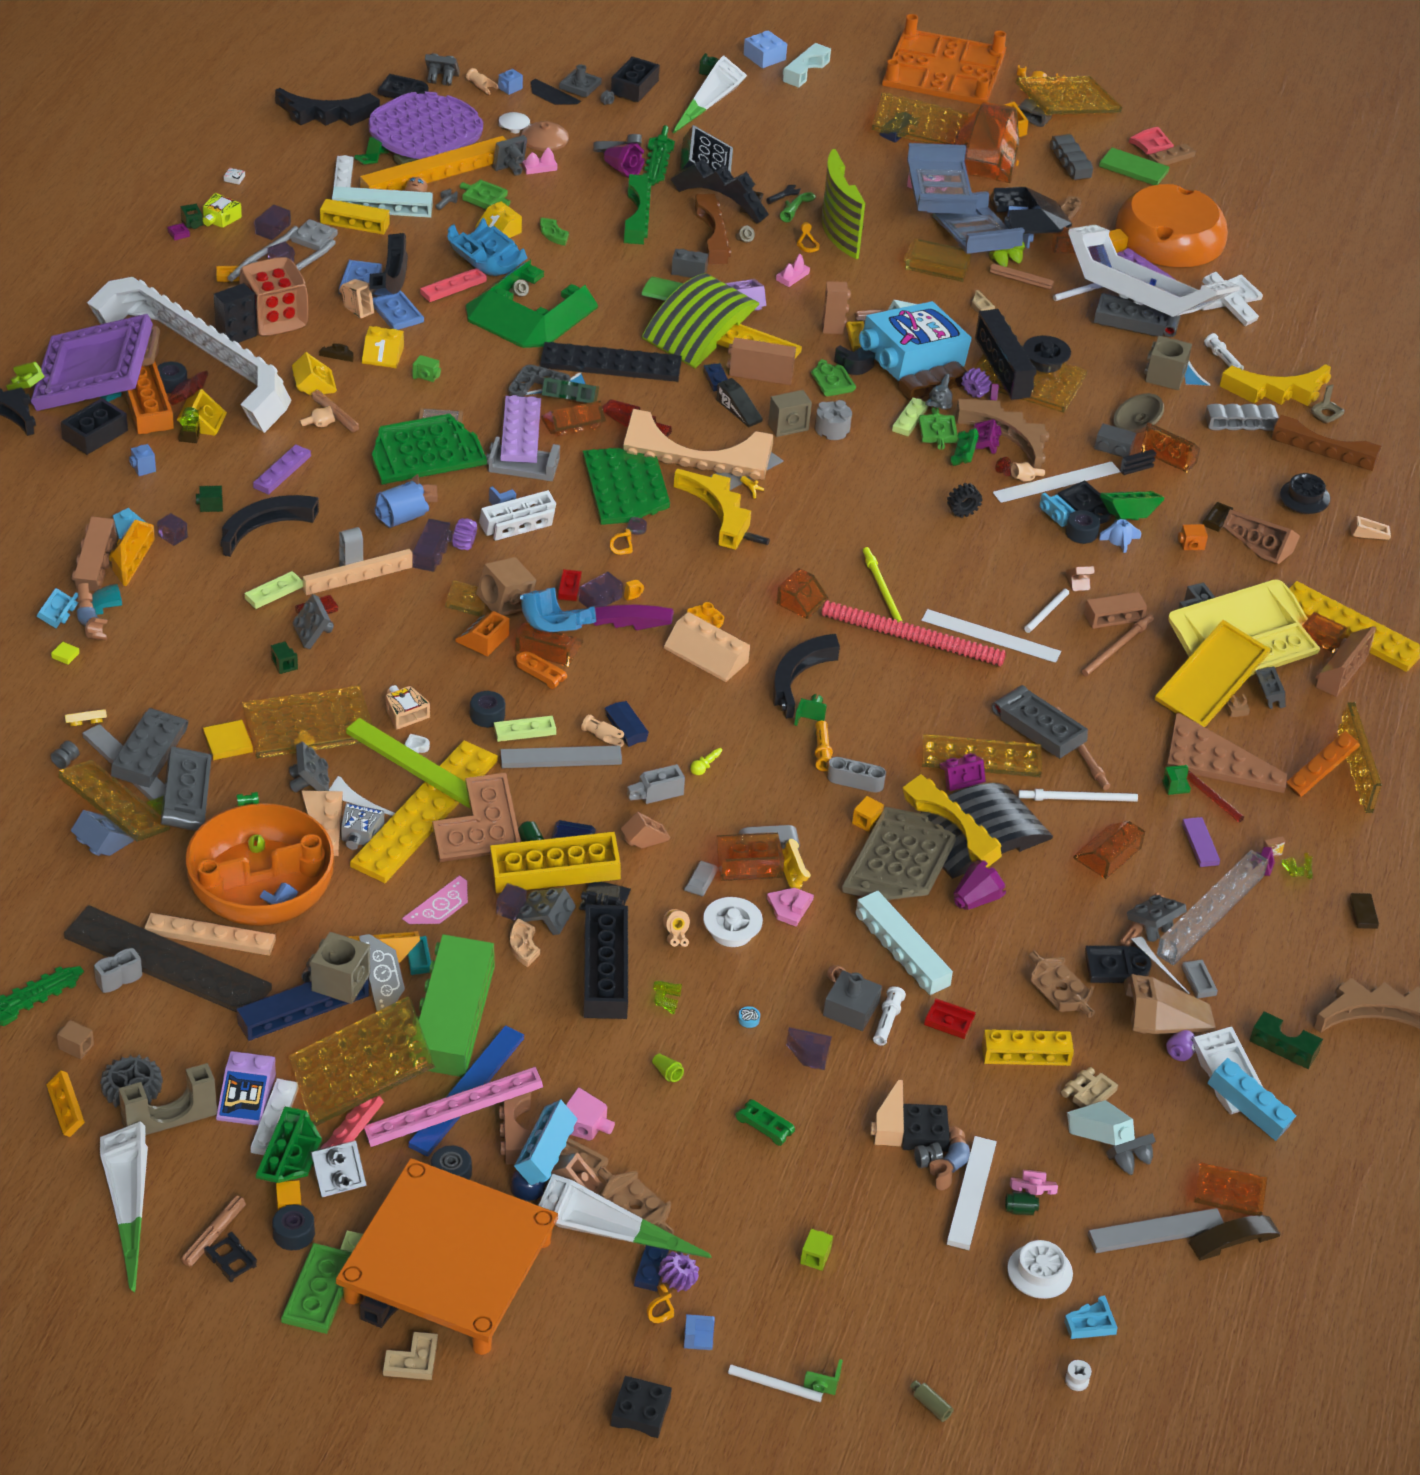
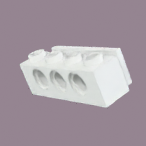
(542, 510)

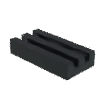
(1138, 462)

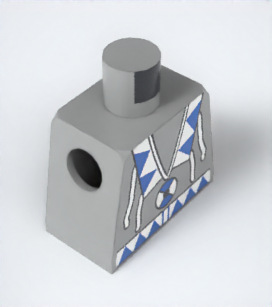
(360, 824)

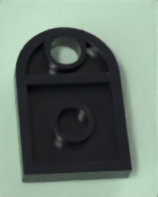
(398, 85)
(1085, 498)
(1115, 963)

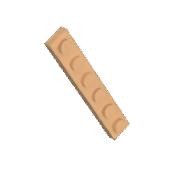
(357, 572)
(211, 934)

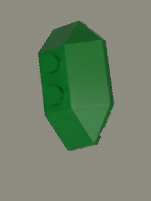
(1131, 504)
(290, 1147)

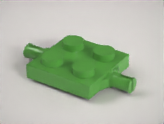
(484, 194)
(938, 428)

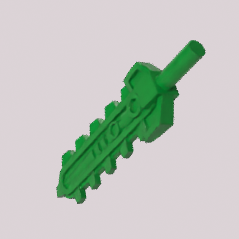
(660, 148)
(37, 991)

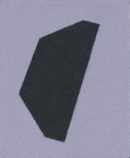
(551, 94)

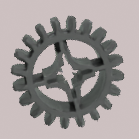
(128, 1072)

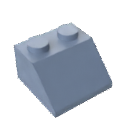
(100, 833)

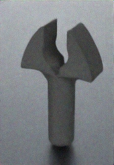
(446, 197)

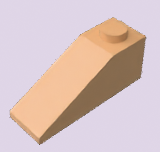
(889, 1121)

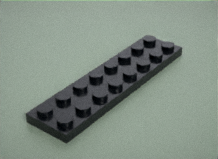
(611, 361)

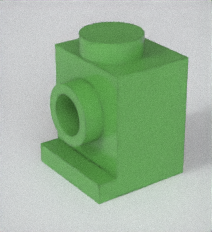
(426, 368)

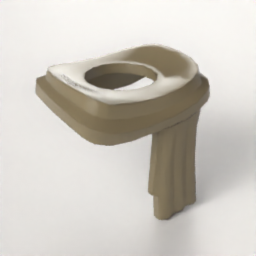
(1327, 404)

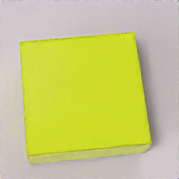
(65, 653)

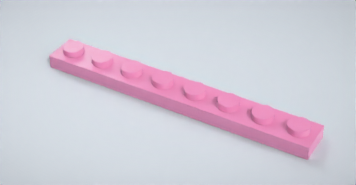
(453, 1106)

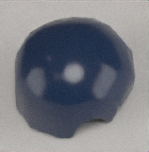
(523, 1190)

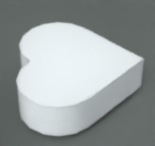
(417, 743)

